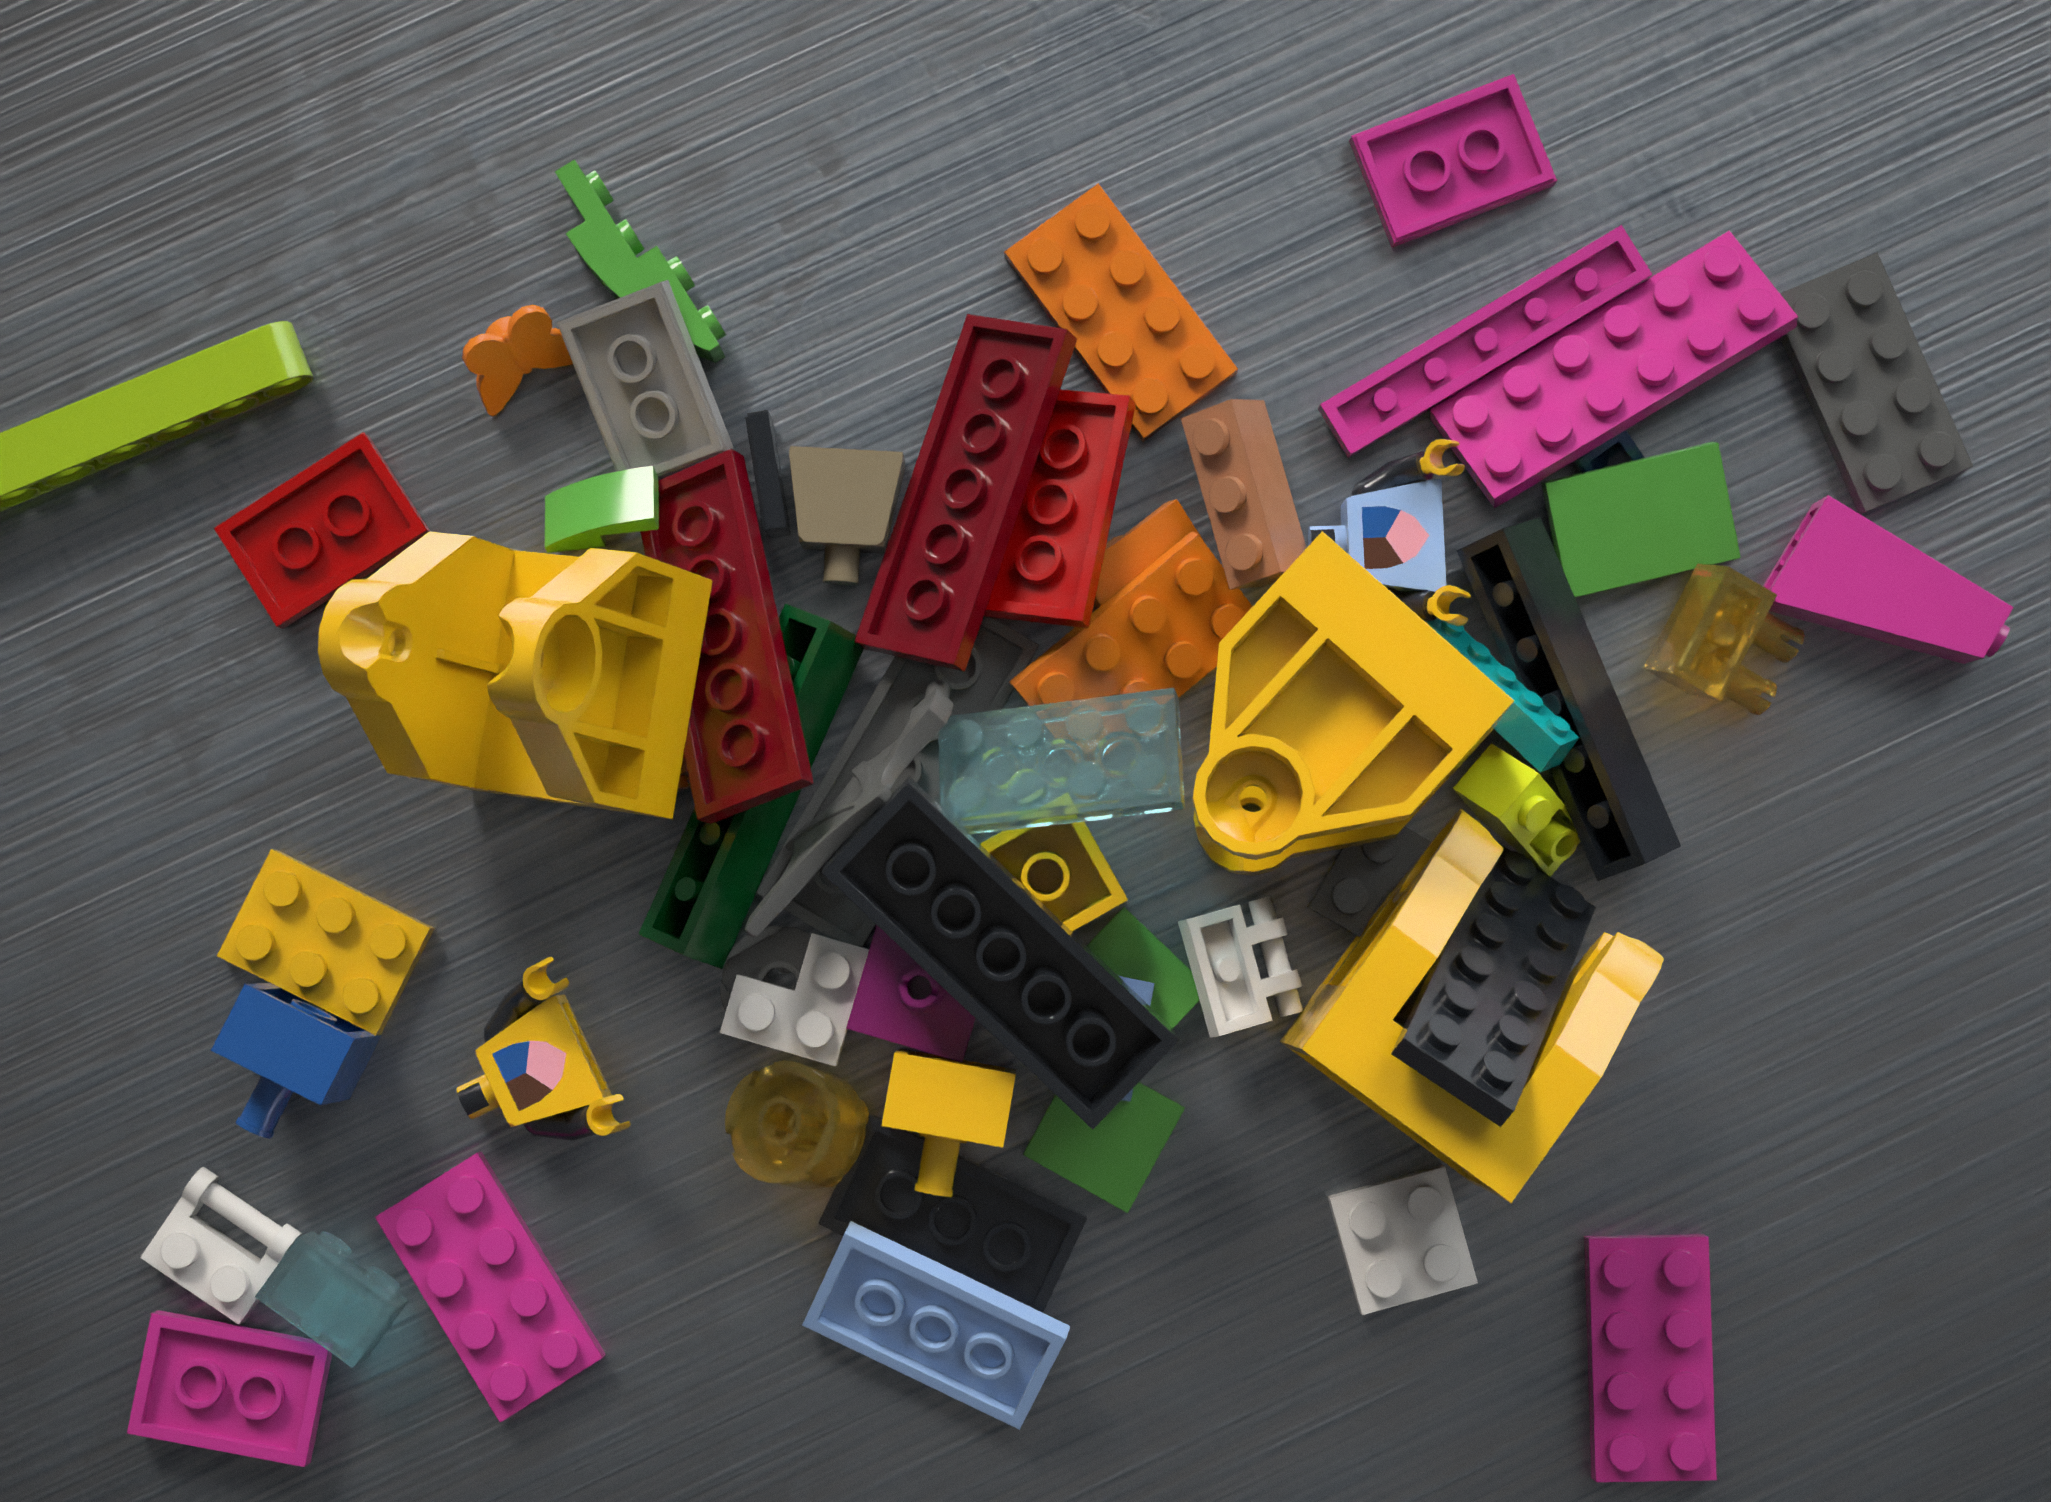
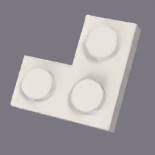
(806, 1019)

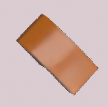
(1140, 547)

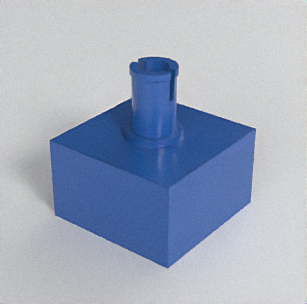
(293, 1050)

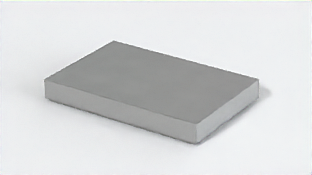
(645, 382)

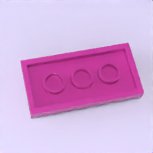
(490, 1286)
(1650, 1358)

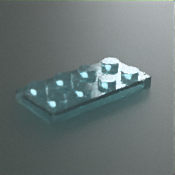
(1063, 762)

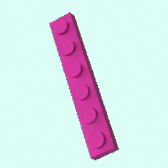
(1484, 341)

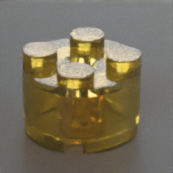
(796, 1125)

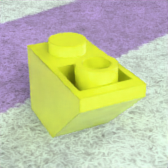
(1519, 808)

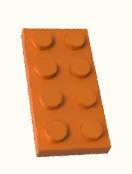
(1122, 309)
(1147, 636)

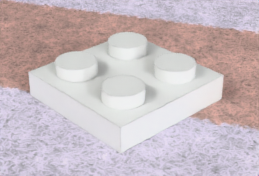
(1402, 1239)

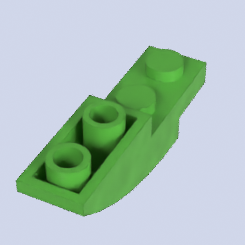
(611, 257)

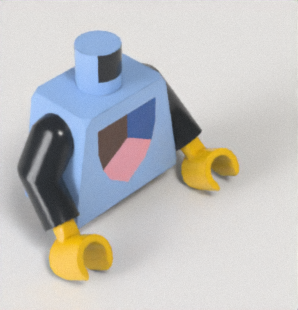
(1398, 531)

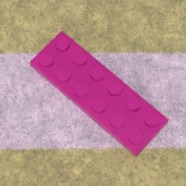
(1613, 368)

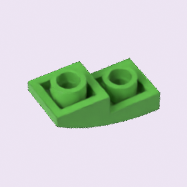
(601, 506)

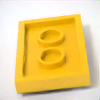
(325, 942)

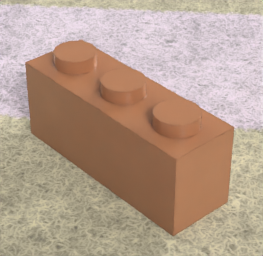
(1245, 491)

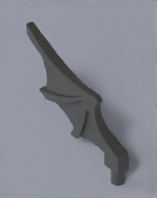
(858, 801)

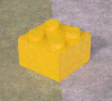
(1060, 869)

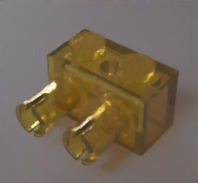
(1712, 633)

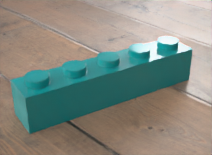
(1527, 723)

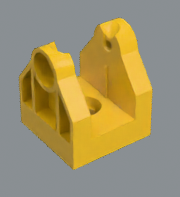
(523, 670)
(1332, 718)
(1351, 1027)

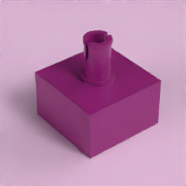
(907, 1005)

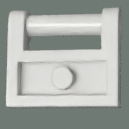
(210, 1261)

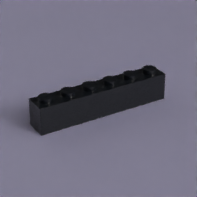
(1556, 658)

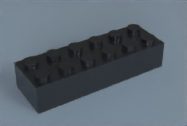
(1000, 953)

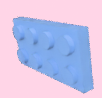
(936, 1325)

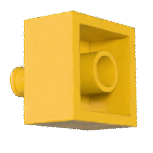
(947, 1106)

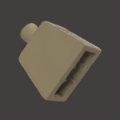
(845, 504)

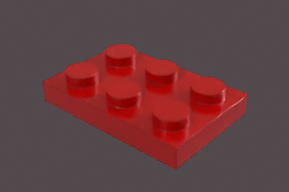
(322, 530)

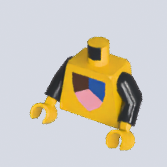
(540, 1066)

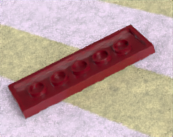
(966, 491)
(744, 712)

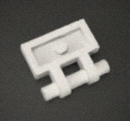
(1227, 969)

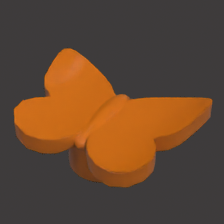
(512, 349)

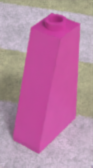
(1877, 586)

